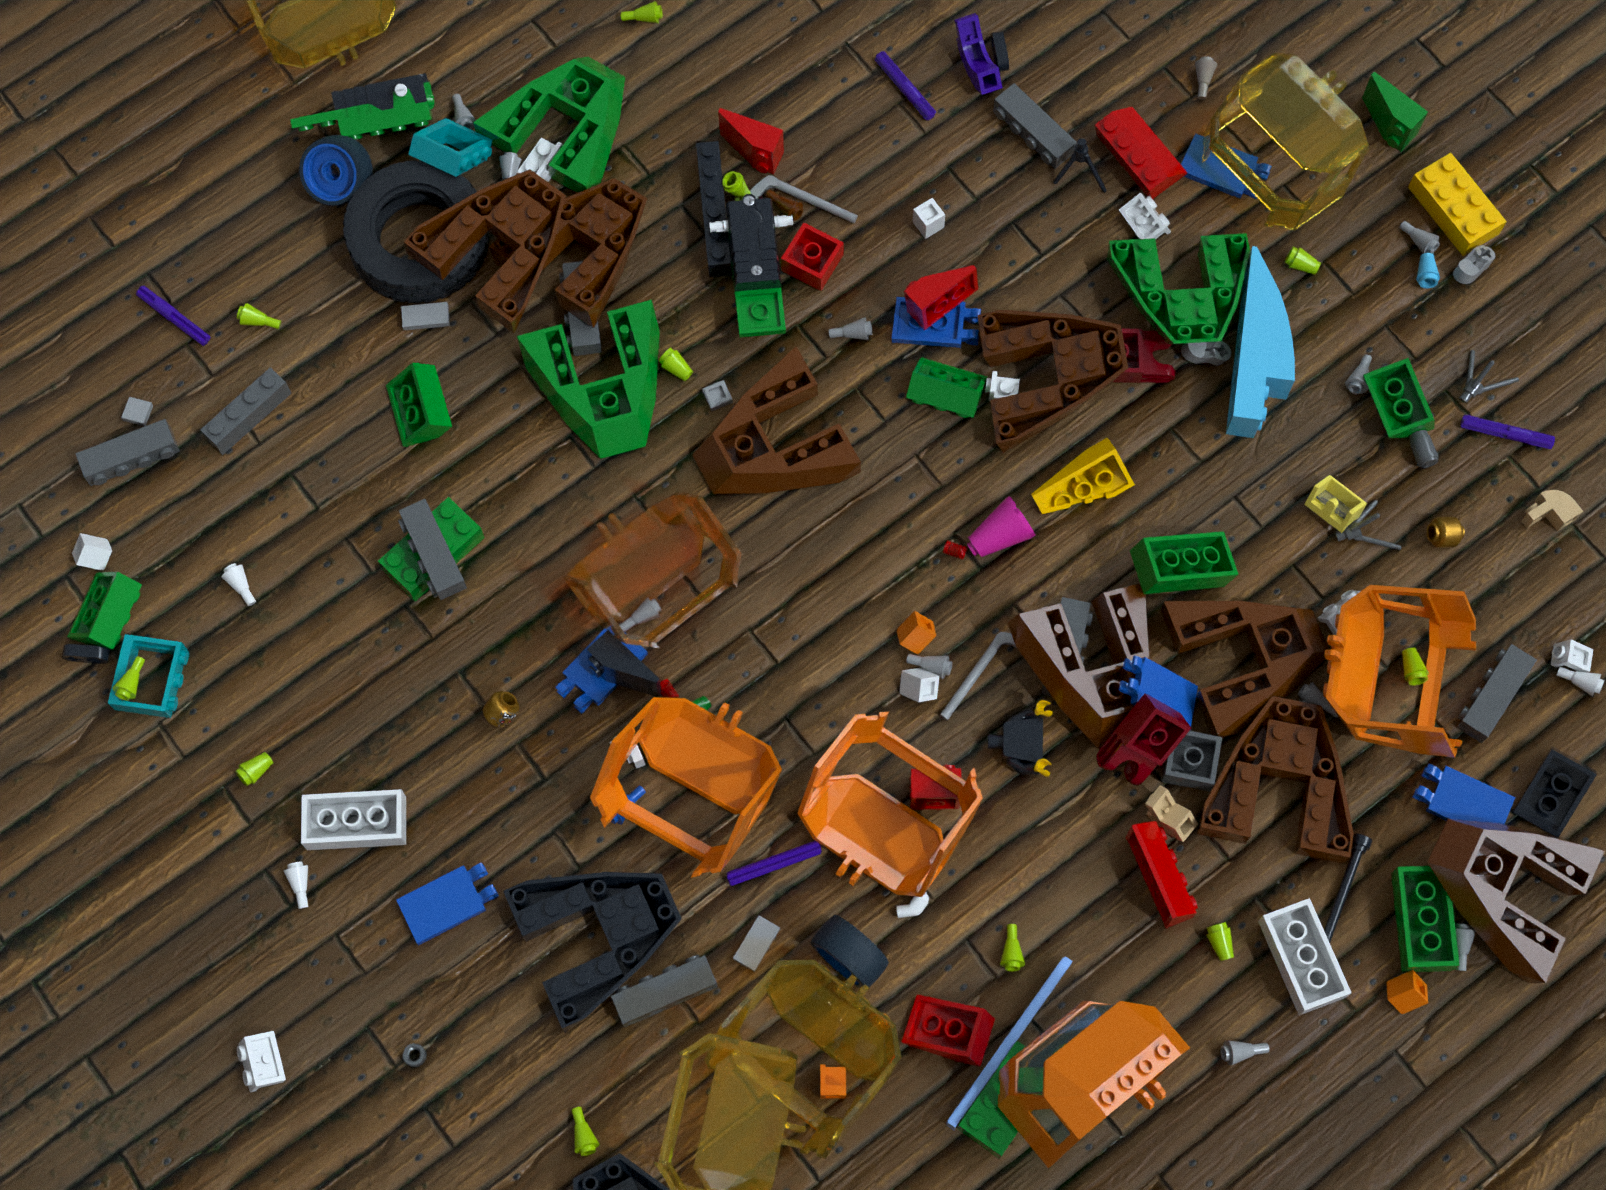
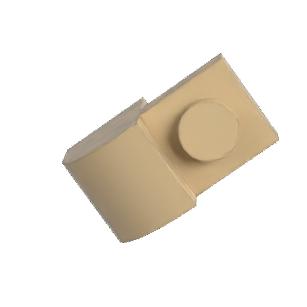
(1555, 506)
(1174, 818)

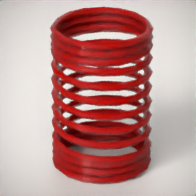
(962, 552)
(665, 682)

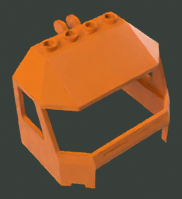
(1357, 656)
(701, 755)
(873, 827)

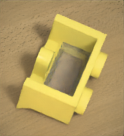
(1335, 503)

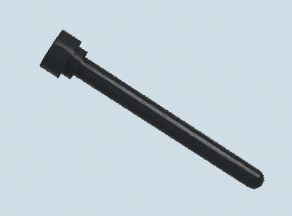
(1359, 846)

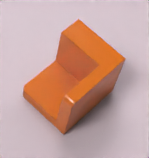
(916, 632)
(1407, 992)
(832, 1082)

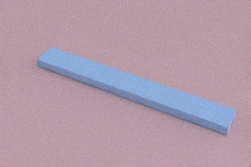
(1008, 1043)

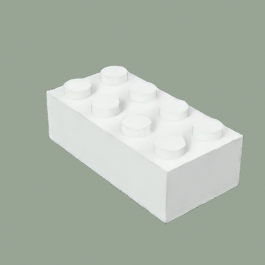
(353, 819)
(1304, 956)

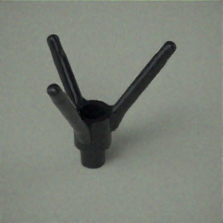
(1081, 155)

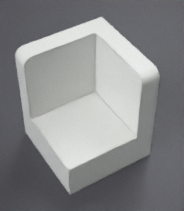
(928, 218)
(91, 551)
(919, 684)

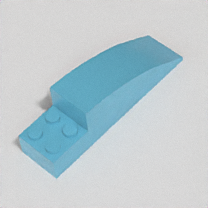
(1262, 351)

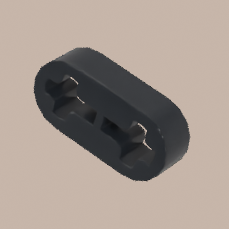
(999, 51)
(85, 653)

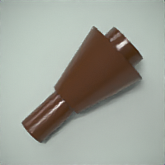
(786, 205)

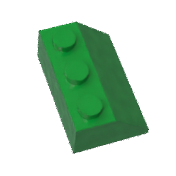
(946, 387)
(1399, 399)
(418, 404)
(105, 610)

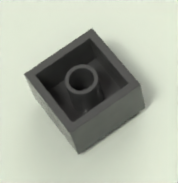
(1193, 762)

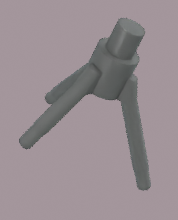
(1474, 386)
(1354, 532)

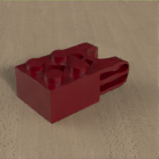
(1140, 360)
(1144, 739)

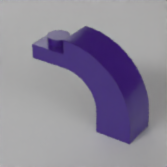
(979, 67)

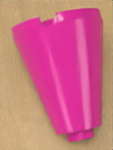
(1000, 530)

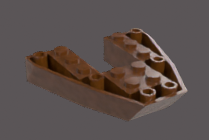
(518, 212)
(605, 223)
(1086, 356)
(742, 460)
(1283, 641)
(1050, 649)
(1292, 744)
(1476, 870)

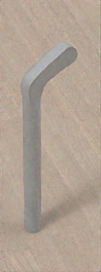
(772, 182)
(1000, 639)

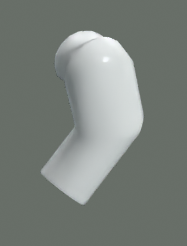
(914, 908)

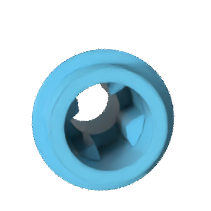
(1427, 271)

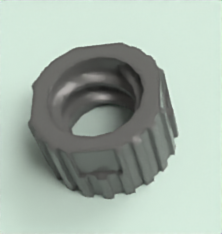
(418, 1062)

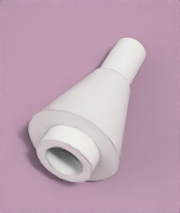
(236, 578)
(1586, 681)
(297, 877)

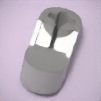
(1474, 264)
(1206, 352)

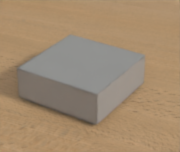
(717, 395)
(137, 411)

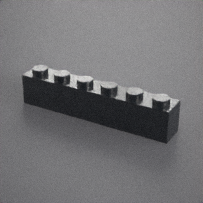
(713, 208)

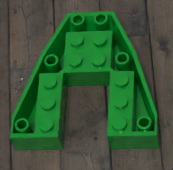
(583, 92)
(1184, 313)
(613, 411)

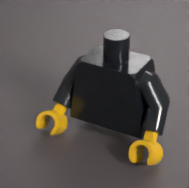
(1023, 741)

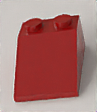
(755, 141)
(939, 293)
(949, 1029)

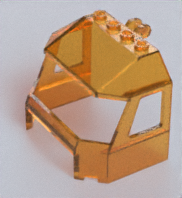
(648, 560)

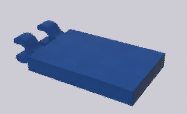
(1216, 173)
(945, 332)
(1159, 684)
(594, 688)
(1463, 797)
(445, 902)

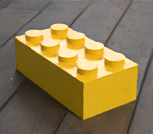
(1457, 204)

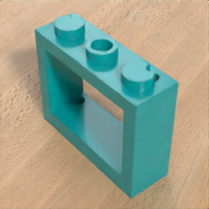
(429, 147)
(128, 653)

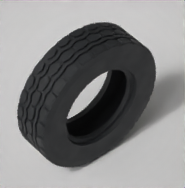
(376, 202)

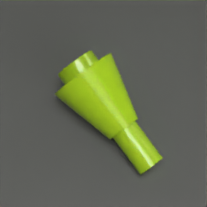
(646, 13)
(251, 316)
(127, 685)
(1012, 955)
(584, 1138)

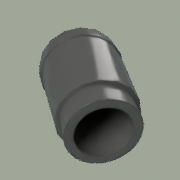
(1423, 449)

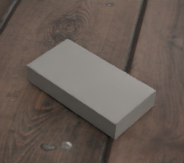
(425, 316)
(756, 943)

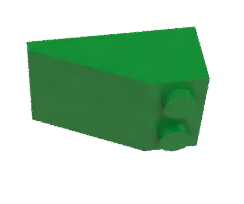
(1393, 112)

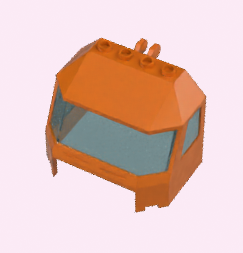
(1085, 1072)

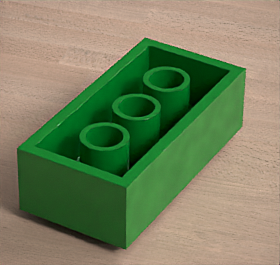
(460, 536)
(1183, 562)
(1424, 921)
(985, 1120)

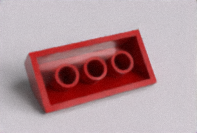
(1139, 151)
(1161, 874)

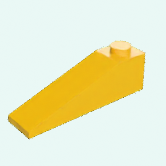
(1089, 476)

